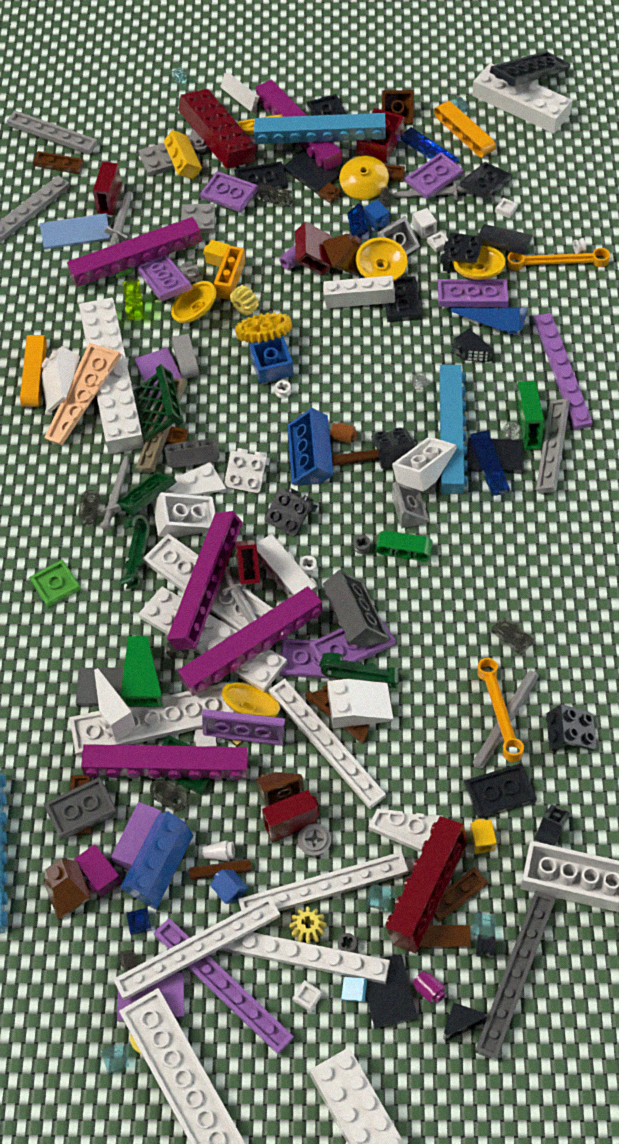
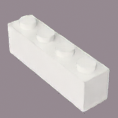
(359, 292)
(282, 566)

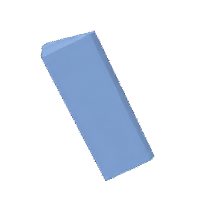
(74, 231)

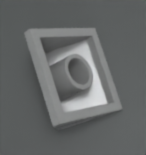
(401, 233)
(408, 505)

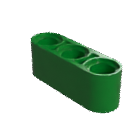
(404, 546)

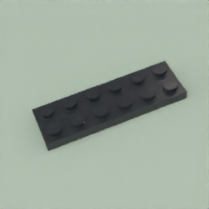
(529, 68)

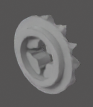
(307, 834)

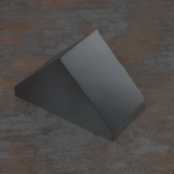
(462, 1020)

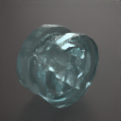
(179, 75)

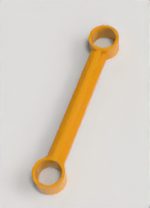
(558, 259)
(500, 710)

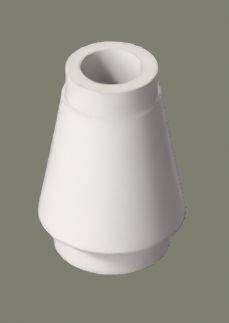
(220, 851)

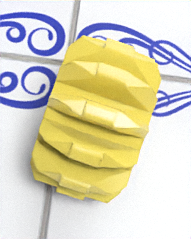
(244, 300)
(316, 924)

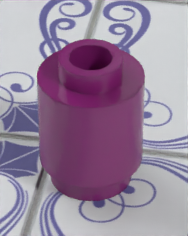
(429, 987)

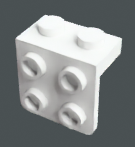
(246, 470)

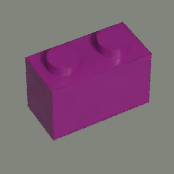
(97, 871)

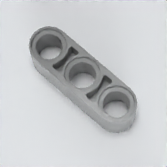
(185, 356)

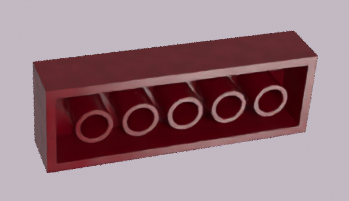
(217, 128)
(427, 884)

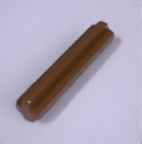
(355, 457)
(208, 871)

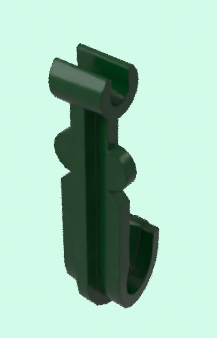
(136, 550)
(334, 666)

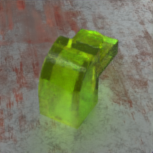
(133, 300)

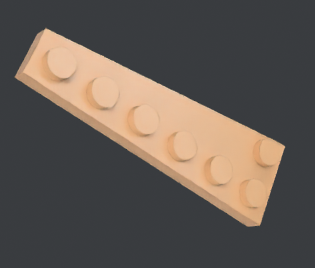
(87, 381)

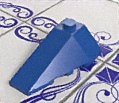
(506, 319)

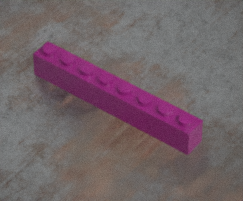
(277, 103)
(134, 251)
(204, 581)
(250, 641)
(165, 761)

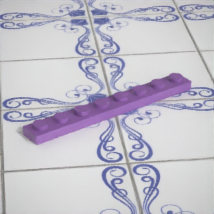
(562, 371)
(229, 992)

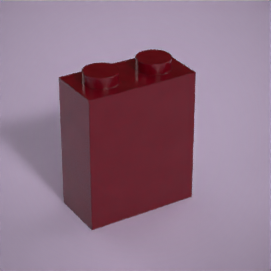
(107, 188)
(310, 249)
(247, 562)
(290, 815)

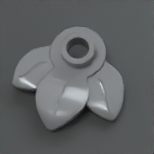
(197, 143)

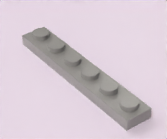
(52, 132)
(32, 206)
(552, 446)

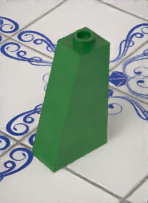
(530, 415)
(140, 680)

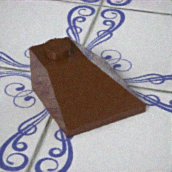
(400, 103)
(343, 252)
(279, 786)
(65, 887)

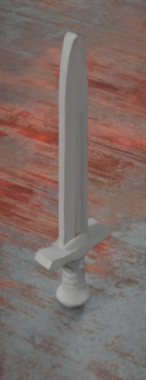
(446, 190)
(118, 226)
(112, 506)
(235, 590)

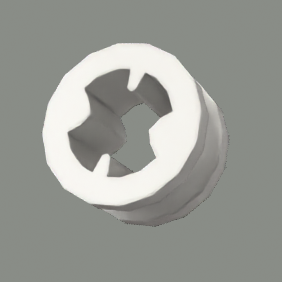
(579, 246)
(286, 386)
(311, 561)

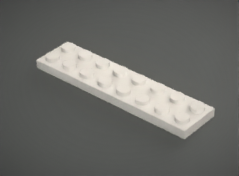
(176, 564)
(258, 672)
(178, 715)
(179, 1072)

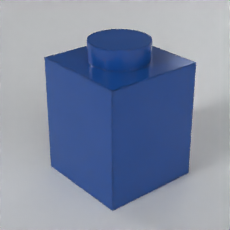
(376, 215)
(228, 886)

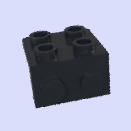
(461, 249)
(392, 445)
(289, 510)
(571, 727)

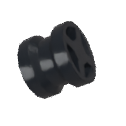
(485, 946)

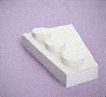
(198, 482)
(402, 827)

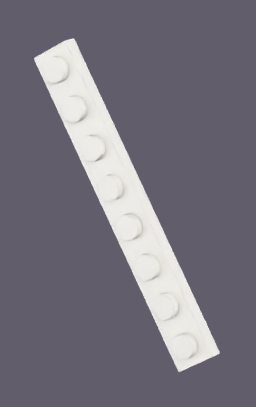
(327, 744)
(332, 883)
(196, 948)
(311, 956)

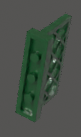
(167, 397)

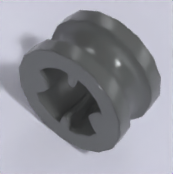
(359, 540)
(347, 936)

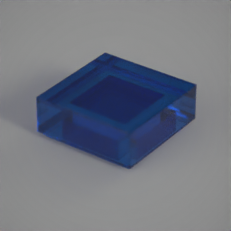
(138, 921)

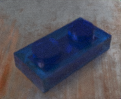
(357, 221)

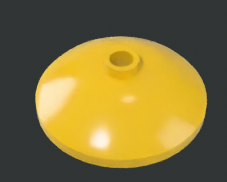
(363, 185)
(384, 253)
(489, 264)
(194, 303)
(249, 700)

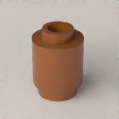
(344, 432)

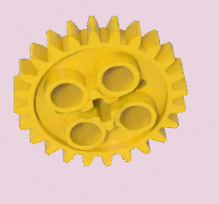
(263, 327)

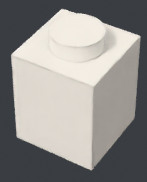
(424, 223)

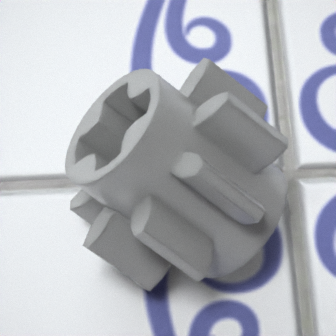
(190, 271)

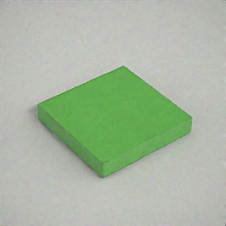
(55, 583)

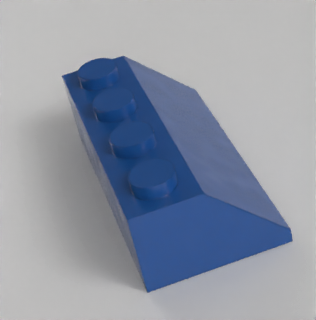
(310, 448)
(158, 859)

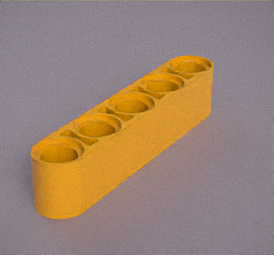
(464, 129)
(31, 378)

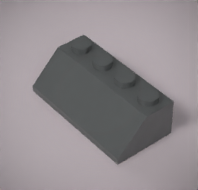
(355, 610)

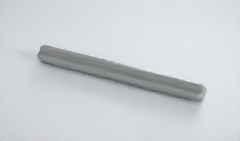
(512, 709)

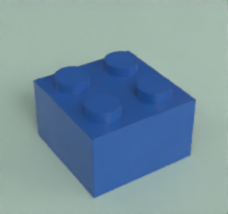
(271, 360)

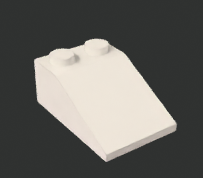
(57, 376)
(423, 463)
(183, 514)
(358, 702)
(115, 714)

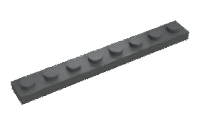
(515, 976)

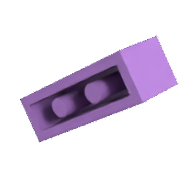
(134, 835)

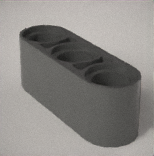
(192, 452)

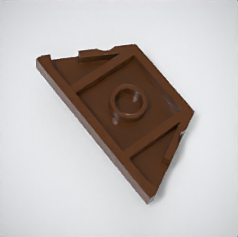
(321, 701)

